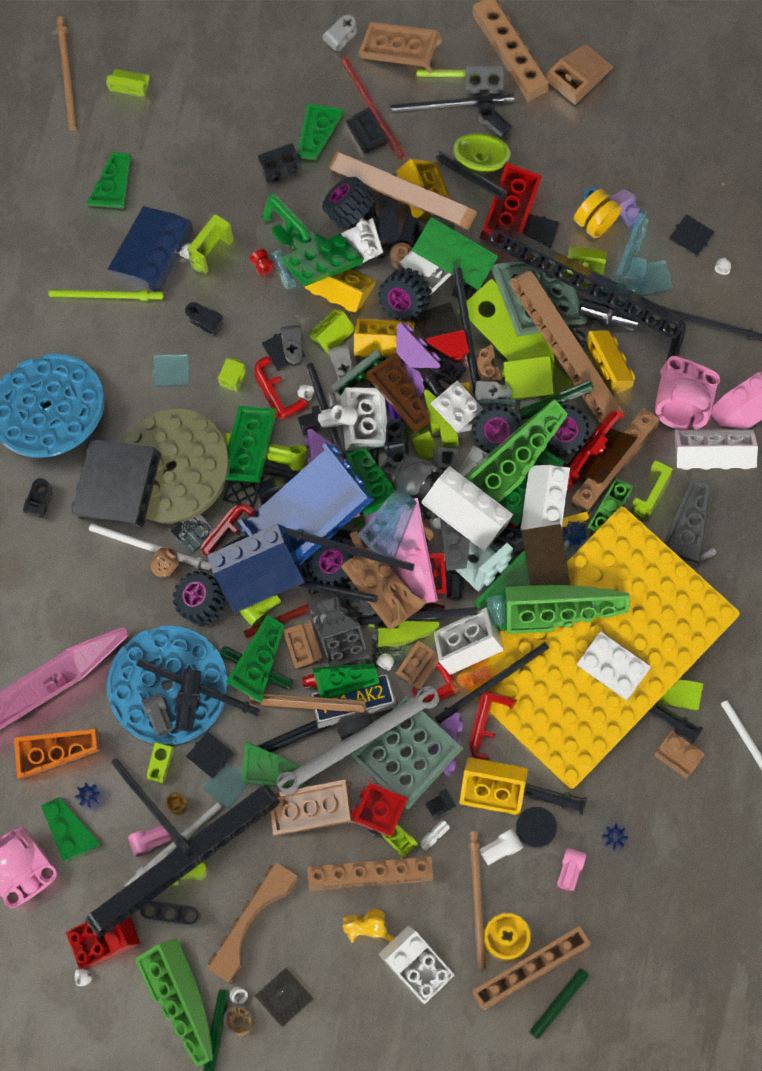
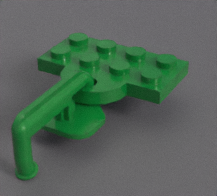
(312, 254)

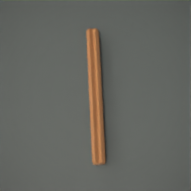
(311, 702)

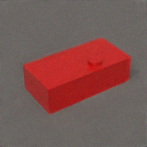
(514, 209)

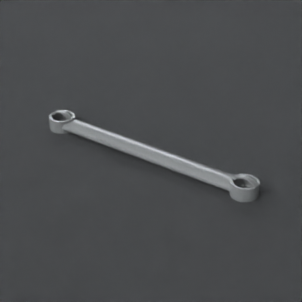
(358, 740)

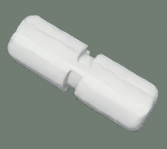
(441, 828)

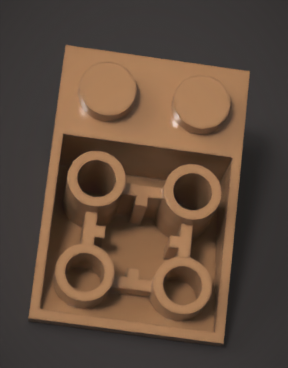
(578, 73)

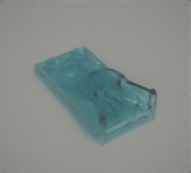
(633, 268)

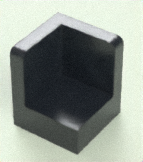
(310, 421)
(441, 805)

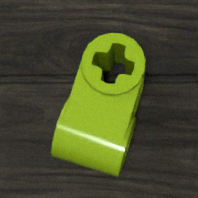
(399, 841)

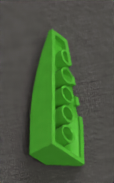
(512, 459)
(551, 606)
(176, 990)

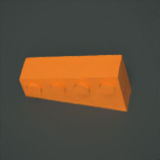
(48, 751)

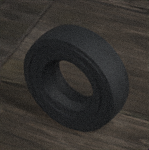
(354, 725)

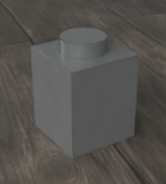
(445, 457)

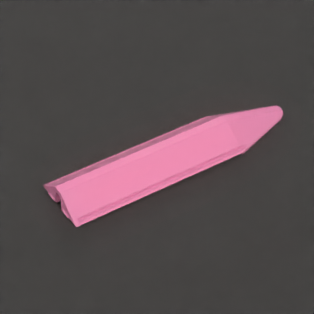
(56, 675)

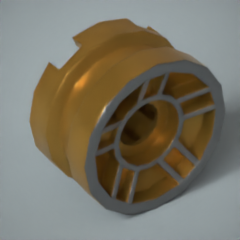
(232, 1014)

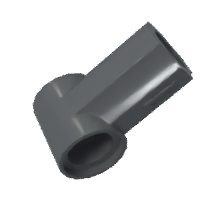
(156, 710)

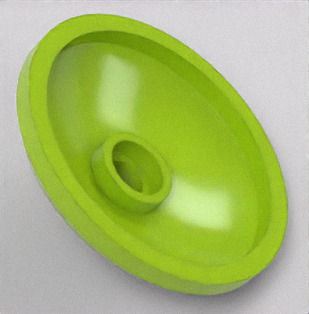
(481, 152)

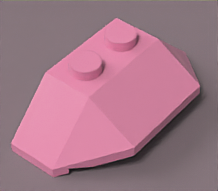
(741, 405)

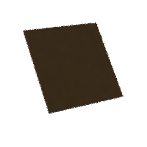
(600, 466)

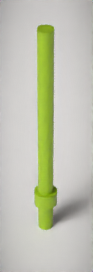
(143, 294)

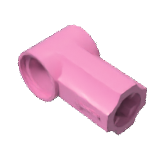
(144, 841)
(572, 864)

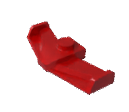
(595, 442)

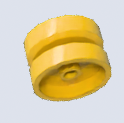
(597, 213)
(509, 925)

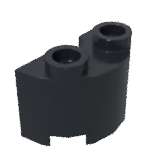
(411, 231)
(271, 487)

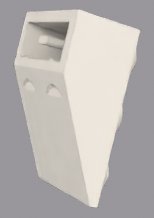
(416, 964)

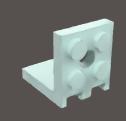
(487, 567)

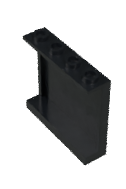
(116, 482)

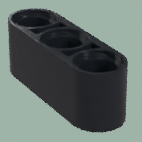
(179, 918)

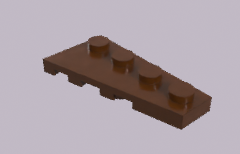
(395, 386)

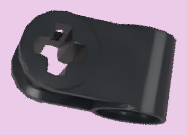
(206, 319)
(447, 370)
(396, 438)
(38, 502)

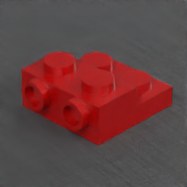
(379, 809)

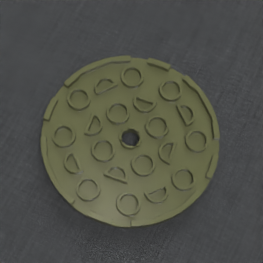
(200, 460)

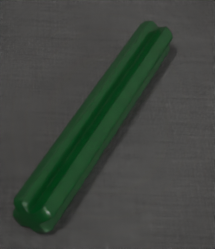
(560, 397)
(274, 676)
(558, 1003)
(217, 1027)

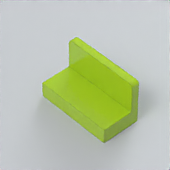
(128, 82)
(590, 258)
(332, 330)
(683, 695)

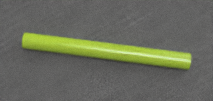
(443, 73)

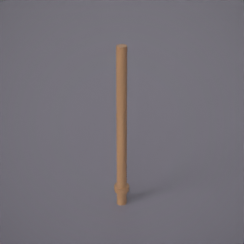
(61, 30)
(477, 895)

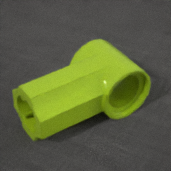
(293, 456)
(257, 612)

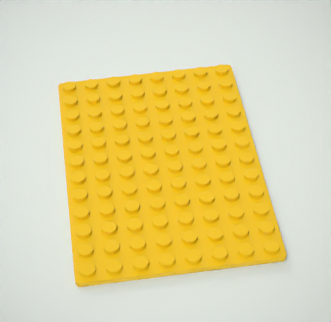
(670, 623)

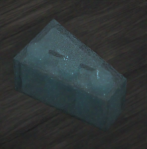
(389, 524)

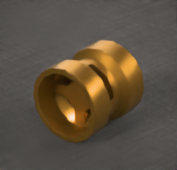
(173, 800)

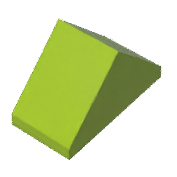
(422, 443)

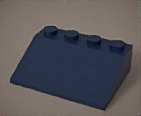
(151, 248)
(256, 568)

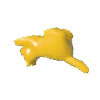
(370, 925)

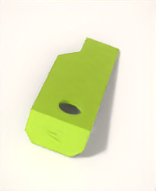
(502, 335)

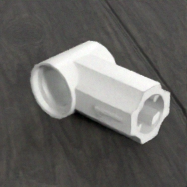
(337, 416)
(506, 844)

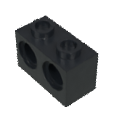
(277, 158)

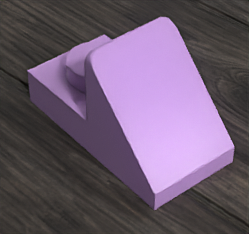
(629, 207)

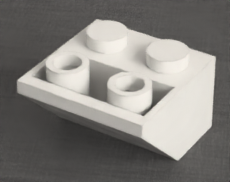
(432, 273)

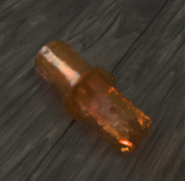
(470, 679)

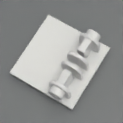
(364, 239)
(457, 406)

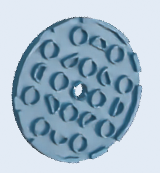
(75, 409)
(174, 650)

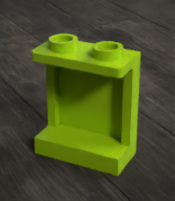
(206, 240)
(530, 378)
(661, 475)

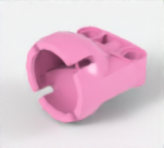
(685, 394)
(22, 866)

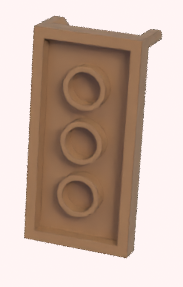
(400, 44)
(394, 599)
(312, 808)

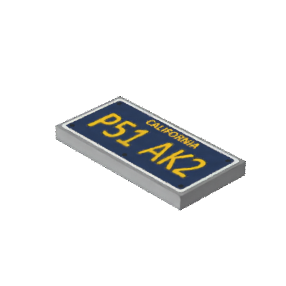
(377, 699)

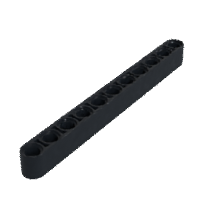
(577, 281)
(179, 864)

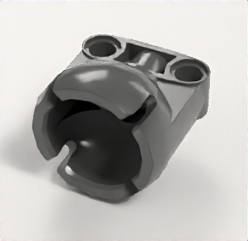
(412, 475)

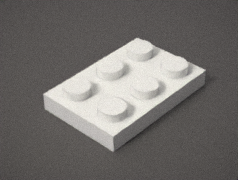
(613, 666)

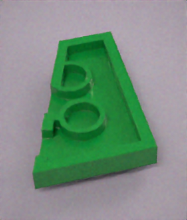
(317, 129)
(113, 183)
(344, 679)
(265, 767)
(67, 830)

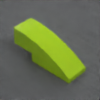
(439, 424)
(407, 633)

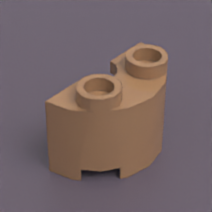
(485, 366)

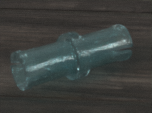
(282, 270)

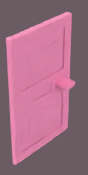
(415, 550)

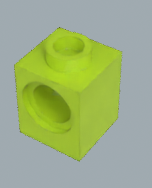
(232, 374)

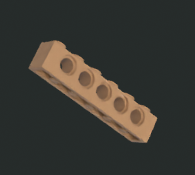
(529, 86)
(592, 491)
(370, 873)
(530, 968)

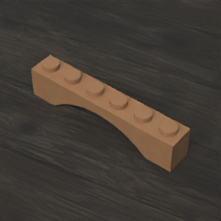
(276, 885)

